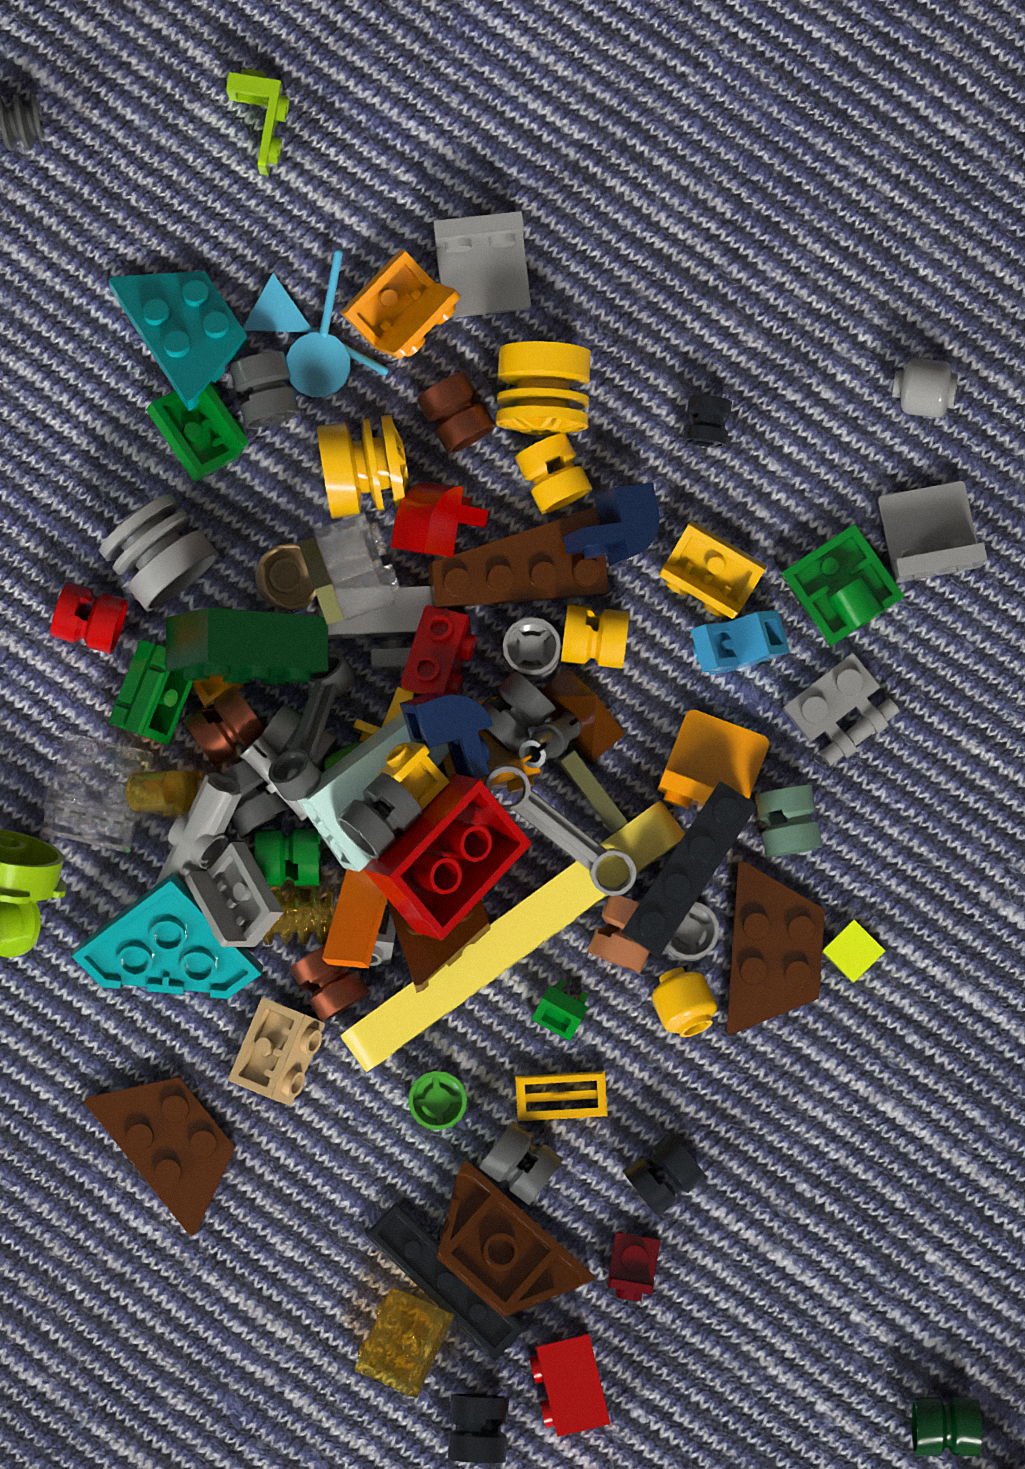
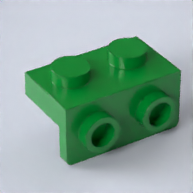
(202, 437)

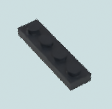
(689, 869)

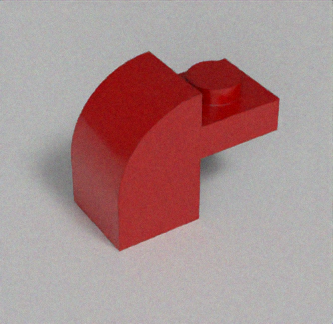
(430, 518)

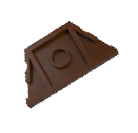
(772, 950)
(428, 955)
(169, 1143)
(502, 1249)

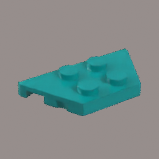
(182, 326)

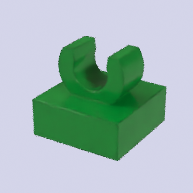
(560, 1011)

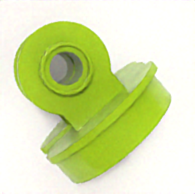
(27, 875)

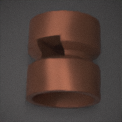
(454, 409)
(224, 726)
(331, 986)

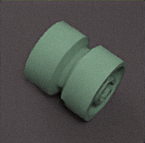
(788, 821)

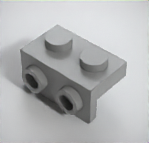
(235, 898)

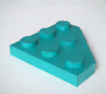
(165, 947)

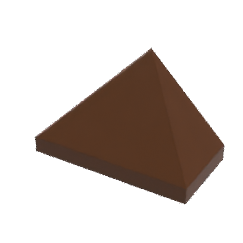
(598, 726)

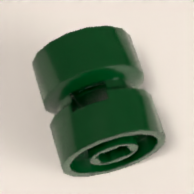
(946, 1426)

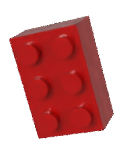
(448, 857)

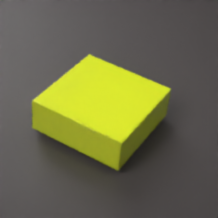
(853, 951)

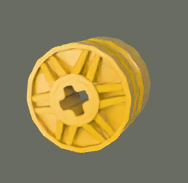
(543, 381)
(361, 466)

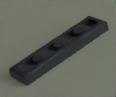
(414, 1253)

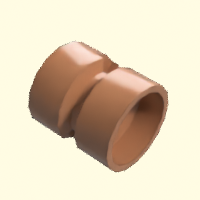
(610, 943)

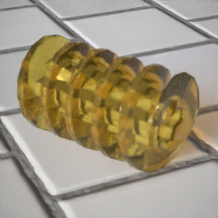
(303, 917)

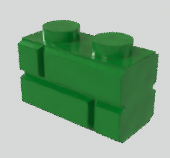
(150, 696)

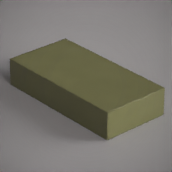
(321, 581)
(593, 792)

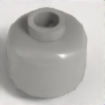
(926, 387)

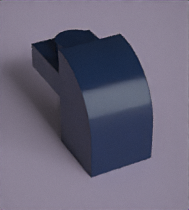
(626, 527)
(451, 720)

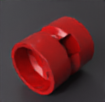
(104, 623)

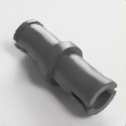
(550, 740)

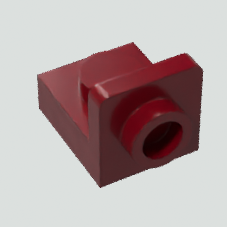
(633, 1266)

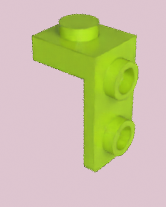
(254, 88)

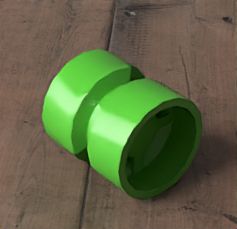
(437, 1100)

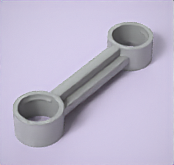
(563, 831)

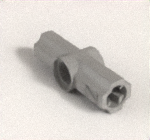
(199, 833)

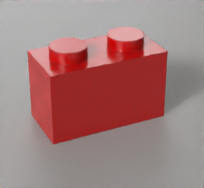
(571, 1385)

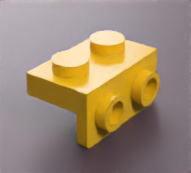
(712, 571)

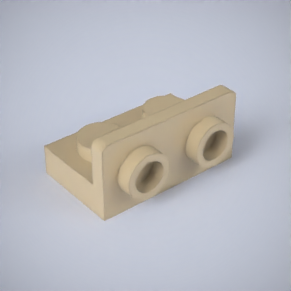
(277, 1052)

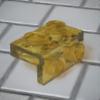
(403, 1342)

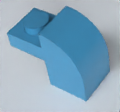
(739, 642)

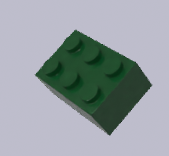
(246, 646)

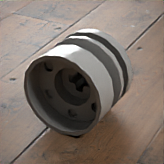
(152, 544)

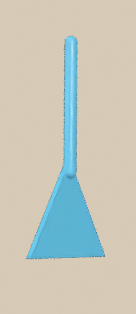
(278, 313)

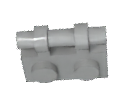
(831, 699)

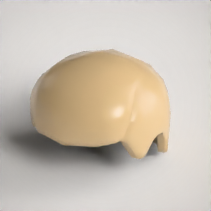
(284, 578)

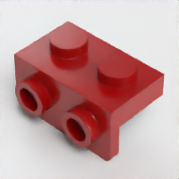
(438, 652)

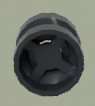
(707, 424)

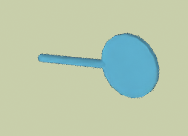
(319, 360)

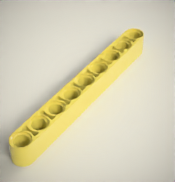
(511, 939)

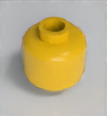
(684, 1002)

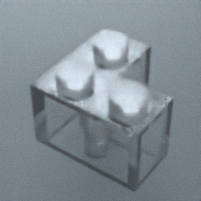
(355, 567)

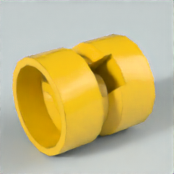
(560, 487)
(595, 636)

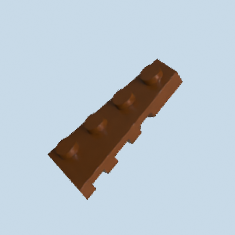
(521, 569)

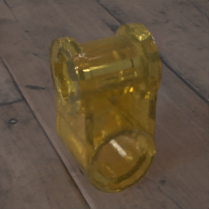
(162, 792)

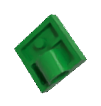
(842, 585)

